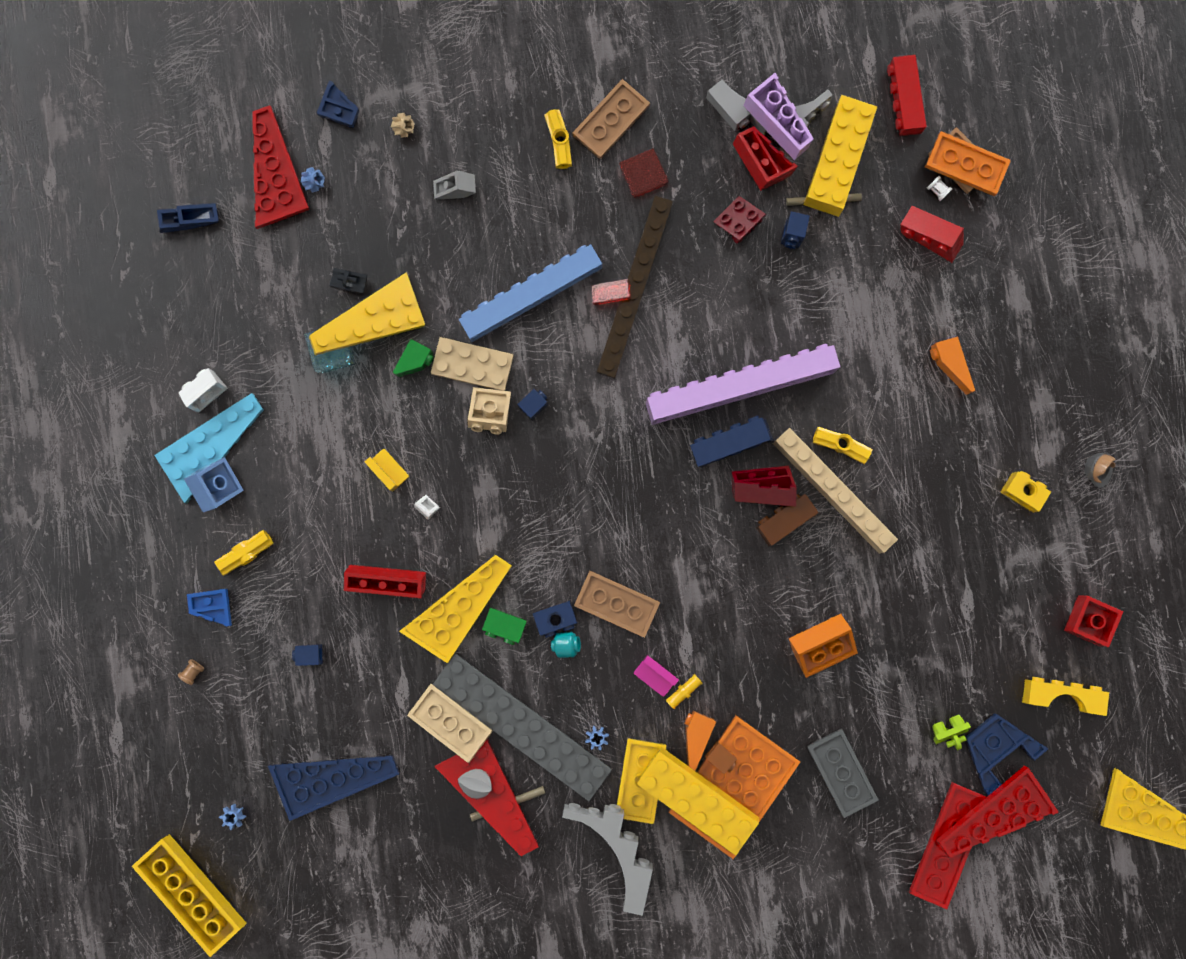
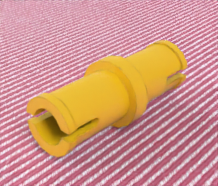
(684, 691)

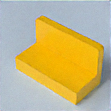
(387, 470)

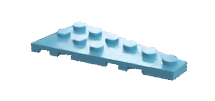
(207, 443)

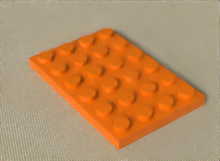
(757, 777)

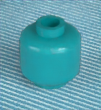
(566, 645)

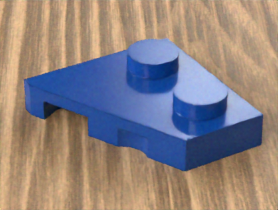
(211, 606)

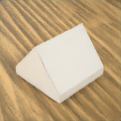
(426, 507)

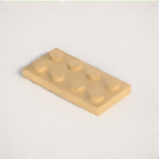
(472, 364)
(450, 723)

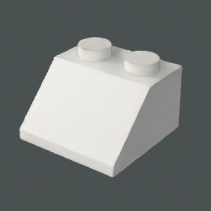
(202, 390)

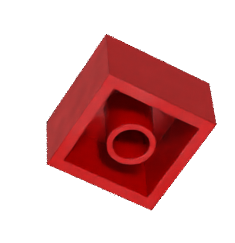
(1093, 621)

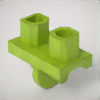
(943, 734)

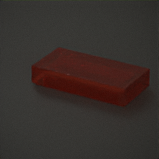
(611, 292)

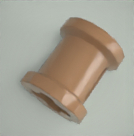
(191, 672)

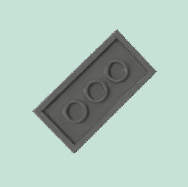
(842, 773)

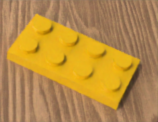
(636, 801)

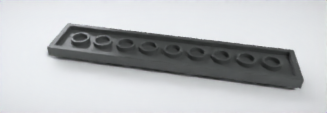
(522, 727)

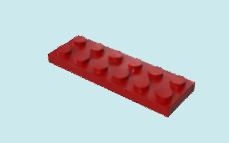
(937, 872)

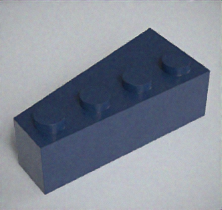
(732, 441)

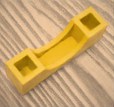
(1088, 700)

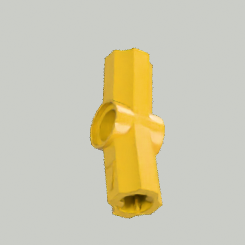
(557, 129)
(831, 440)
(244, 552)

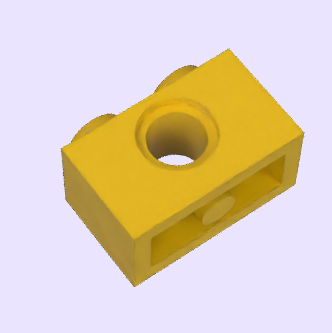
(1015, 490)

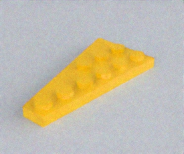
(378, 316)
(452, 616)
(1142, 813)

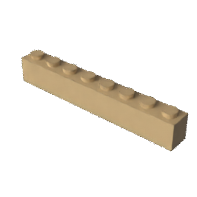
(835, 491)

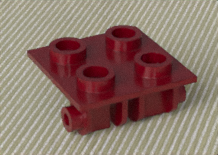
(739, 218)

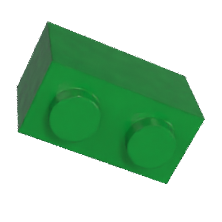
(504, 625)

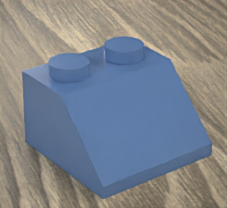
(213, 484)

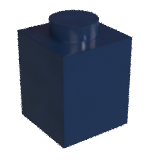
(533, 403)
(307, 655)

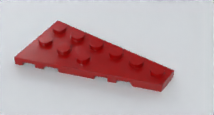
(275, 179)
(500, 805)
(1002, 812)

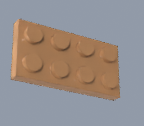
(611, 119)
(617, 604)

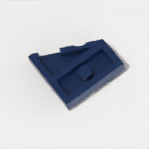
(337, 107)

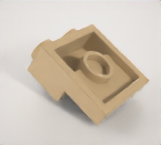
(489, 410)

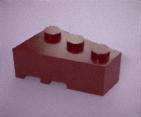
(765, 486)

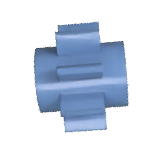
(312, 179)
(593, 742)
(228, 813)

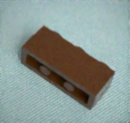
(786, 520)

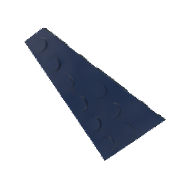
(319, 783)

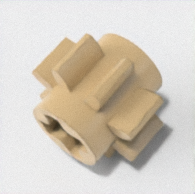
(402, 125)

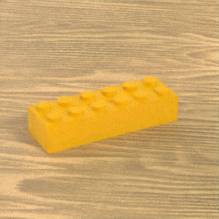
(840, 155)
(698, 801)
(189, 895)

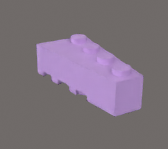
(778, 116)

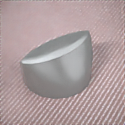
(475, 783)

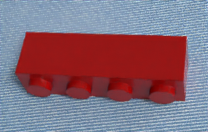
(907, 95)
(384, 581)

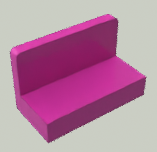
(655, 676)

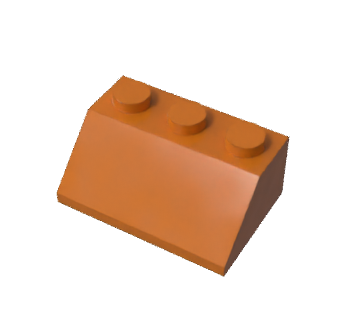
(823, 645)

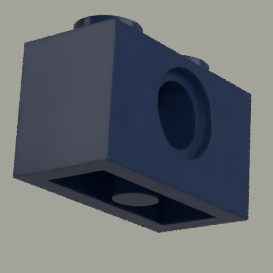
(794, 230)
(543, 617)

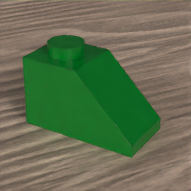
(413, 359)

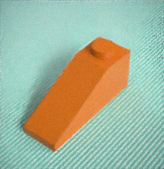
(952, 362)
(697, 735)

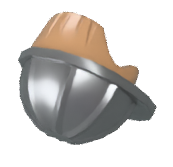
(1099, 468)

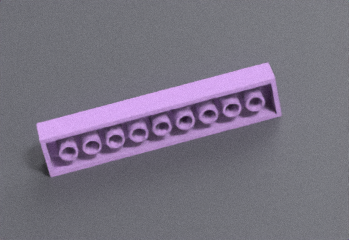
(742, 384)

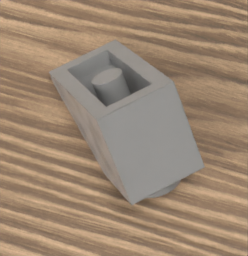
(454, 185)

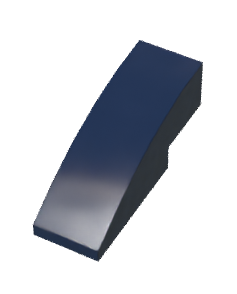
(187, 217)

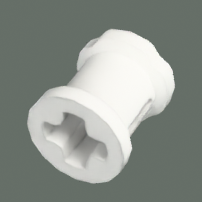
(939, 188)

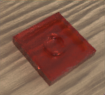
(643, 173)

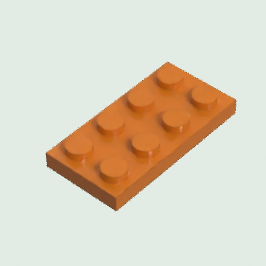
(967, 163)

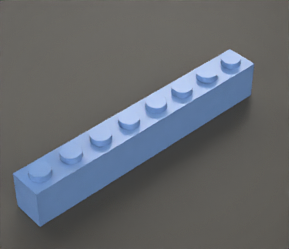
(530, 293)

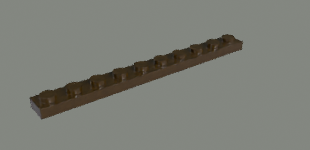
(637, 278)

